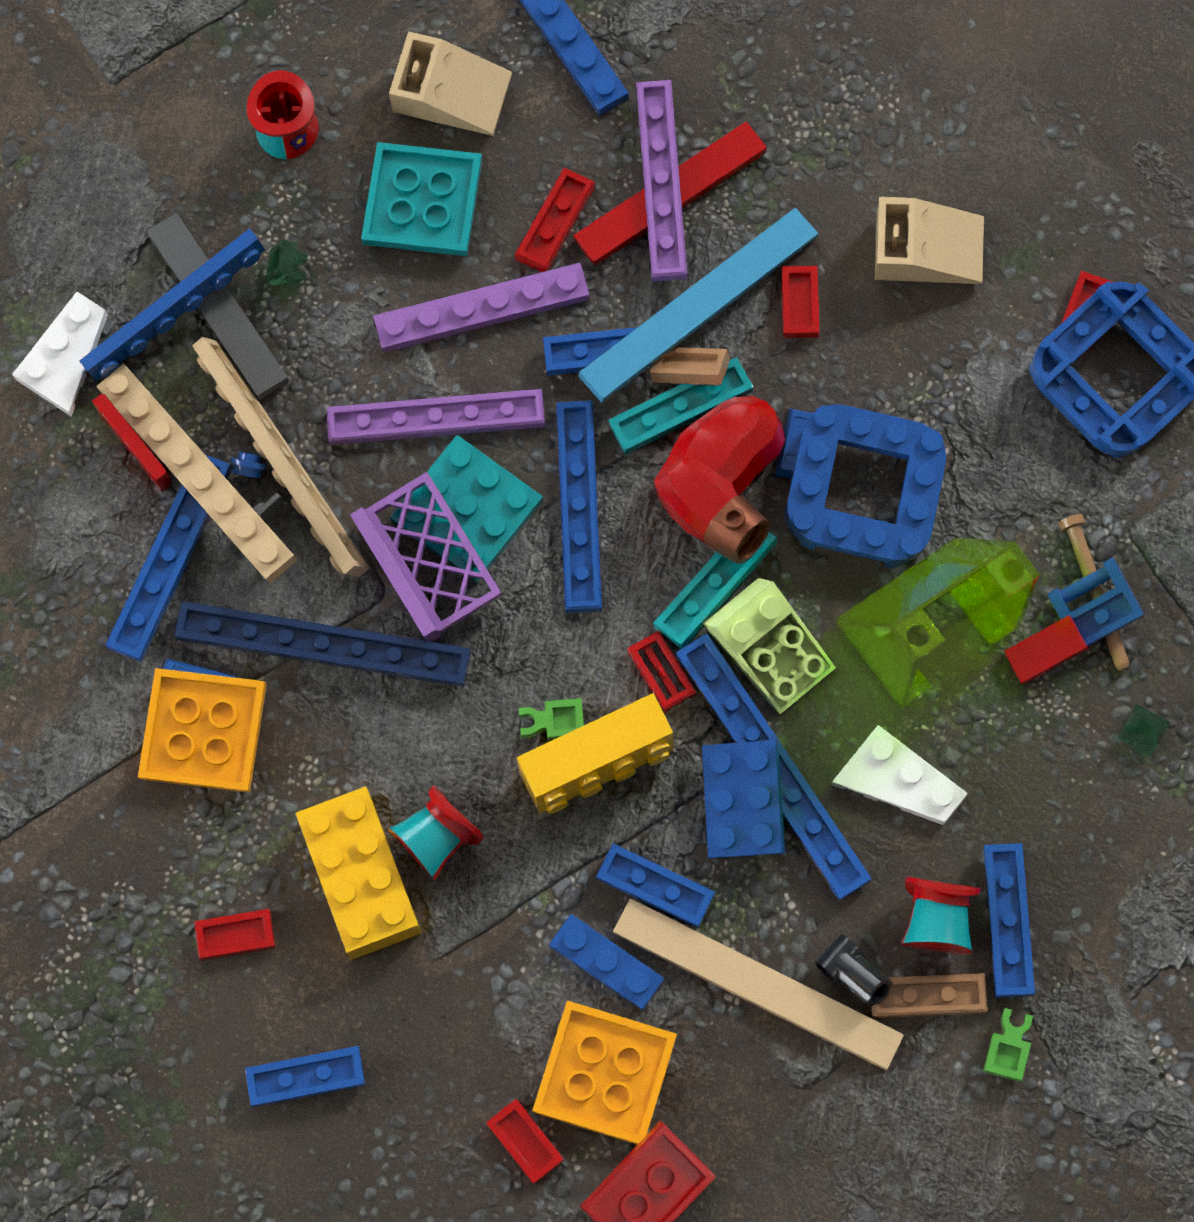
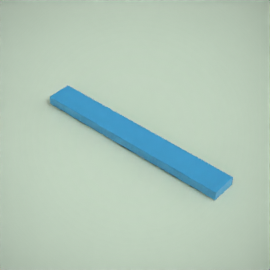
(698, 305)

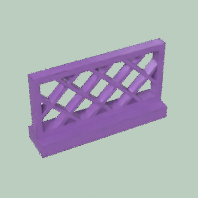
(400, 575)

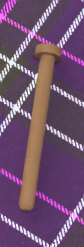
(1072, 526)

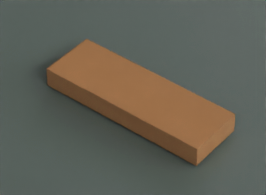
(934, 996)

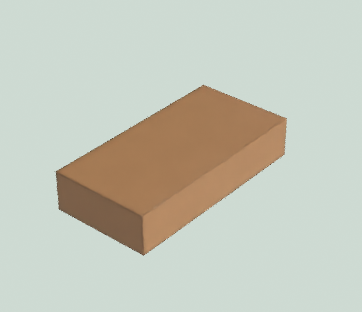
(691, 366)

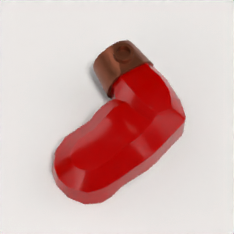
(711, 470)

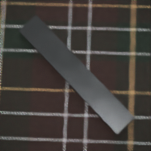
(220, 310)

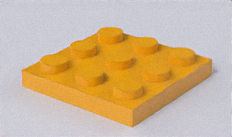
(202, 730)
(604, 1073)

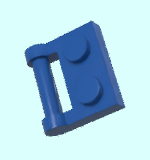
(1105, 613)

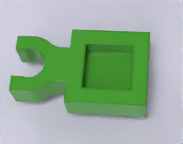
(557, 719)
(1008, 1052)

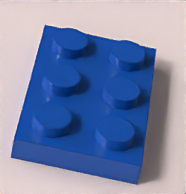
(743, 799)

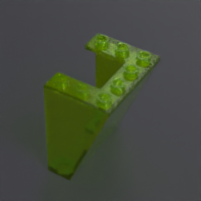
(984, 577)

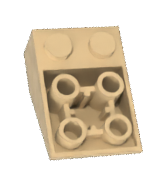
(448, 85)
(927, 242)

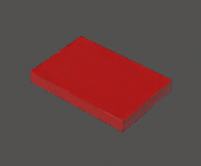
(651, 1182)

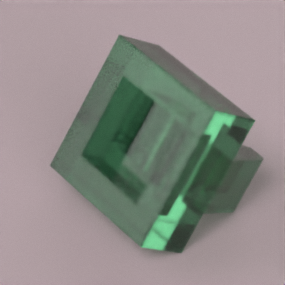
(281, 264)
(1143, 730)

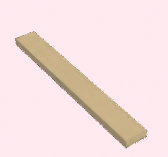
(758, 984)

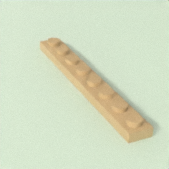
(287, 468)
(197, 474)

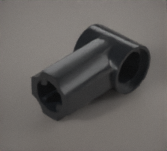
(848, 966)

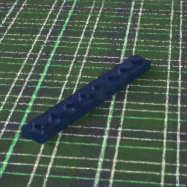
(323, 644)

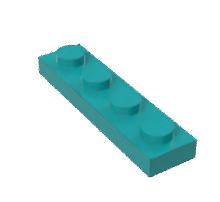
(676, 408)
(706, 594)

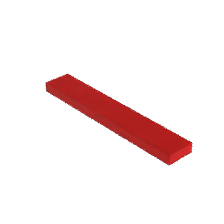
(696, 178)

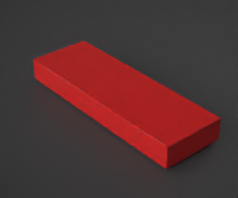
(555, 220)
(132, 442)

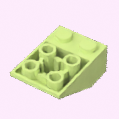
(769, 644)

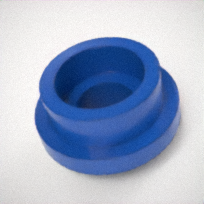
(247, 464)

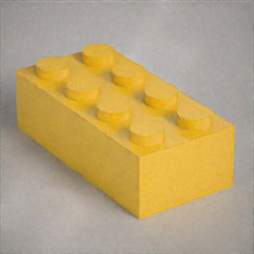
(596, 754)
(358, 873)

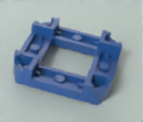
(1081, 403)
(857, 534)

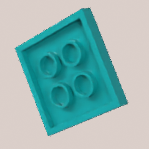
(422, 199)
(483, 499)

